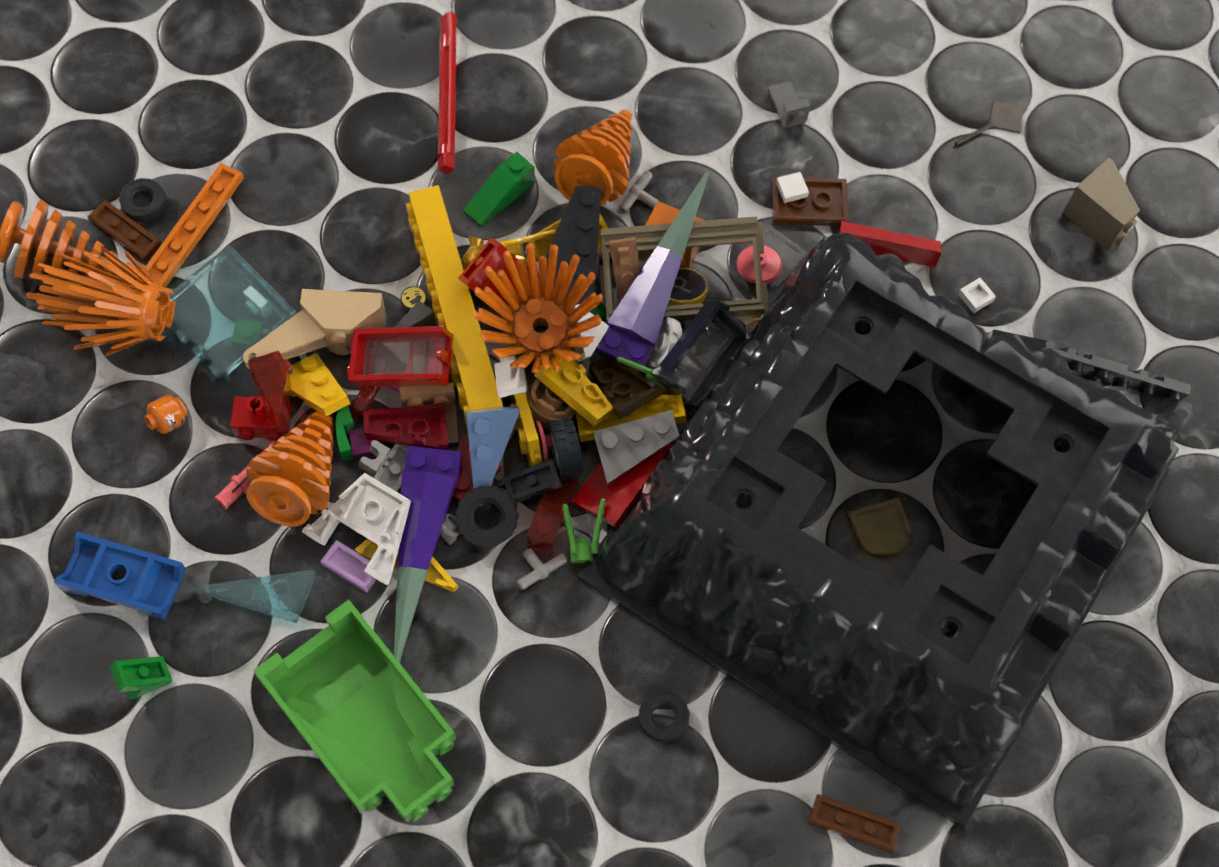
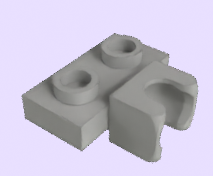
(387, 466)

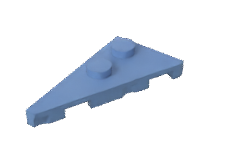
(487, 440)

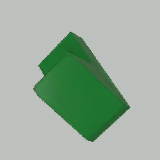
(140, 675)

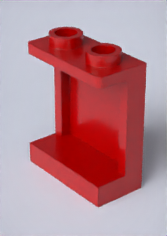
(491, 256)

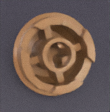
(546, 405)

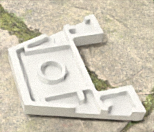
(374, 513)

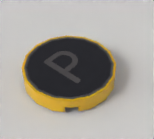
(688, 288)

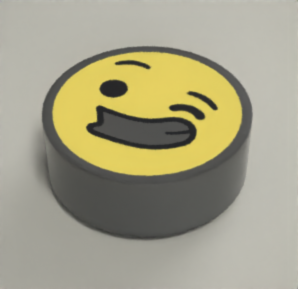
(411, 296)

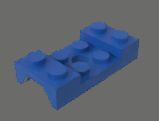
(149, 579)

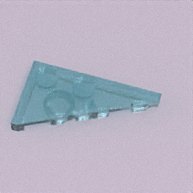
(274, 595)

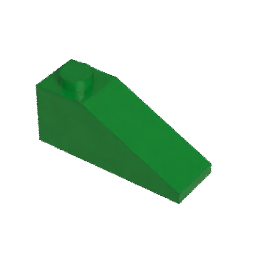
(501, 189)

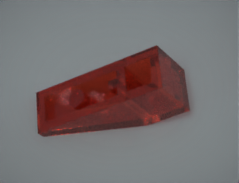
(272, 381)
(549, 517)

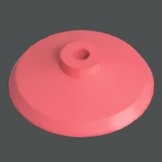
(770, 265)
(544, 440)

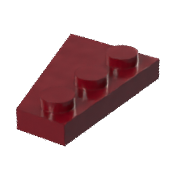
(409, 426)

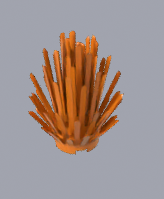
(106, 301)

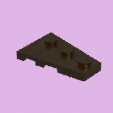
(623, 386)

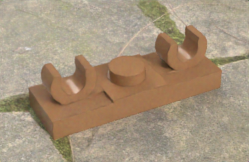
(625, 264)

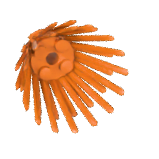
(538, 306)

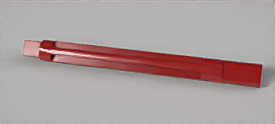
(447, 93)

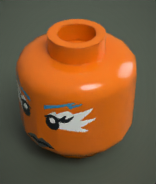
(165, 414)

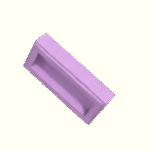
(348, 566)

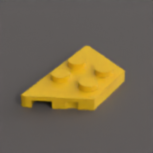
(528, 437)

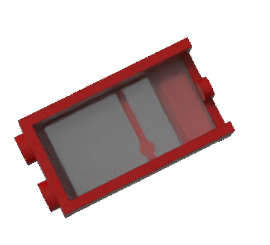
(400, 356)

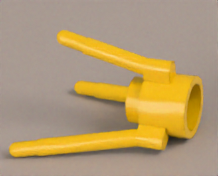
(514, 245)

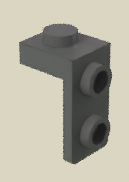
(788, 106)

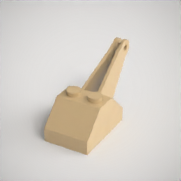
(324, 321)

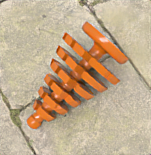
(596, 158)
(44, 244)
(294, 473)

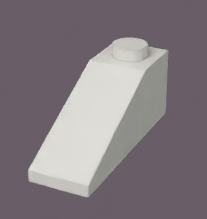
(509, 379)

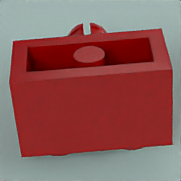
(253, 421)

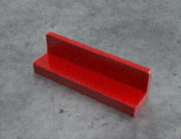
(904, 246)

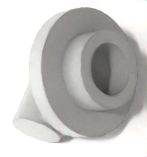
(450, 529)

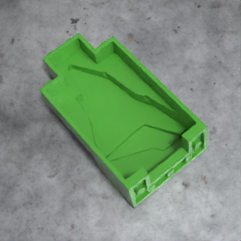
(363, 716)

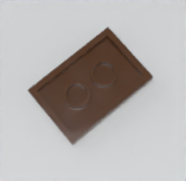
(823, 207)

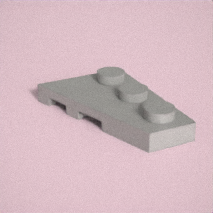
(633, 442)

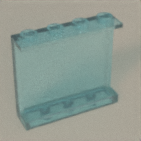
(226, 311)

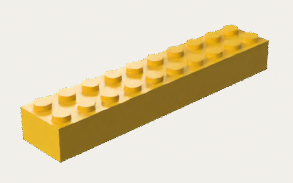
(452, 300)

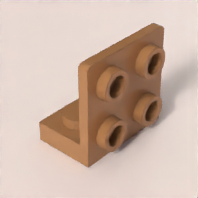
(431, 395)

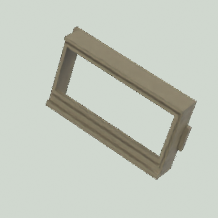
(702, 234)

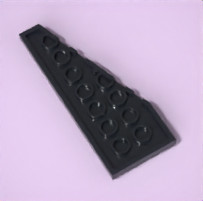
(578, 236)
(1102, 370)

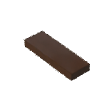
(124, 231)
(854, 823)

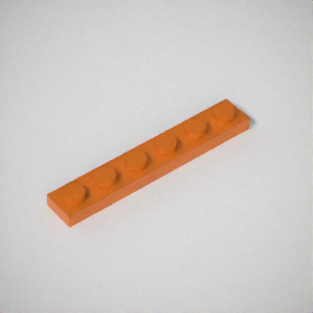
(193, 224)

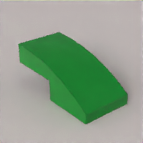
(343, 425)

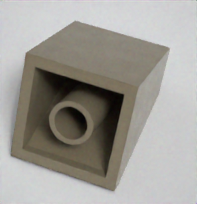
(1103, 206)

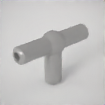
(636, 192)
(541, 570)

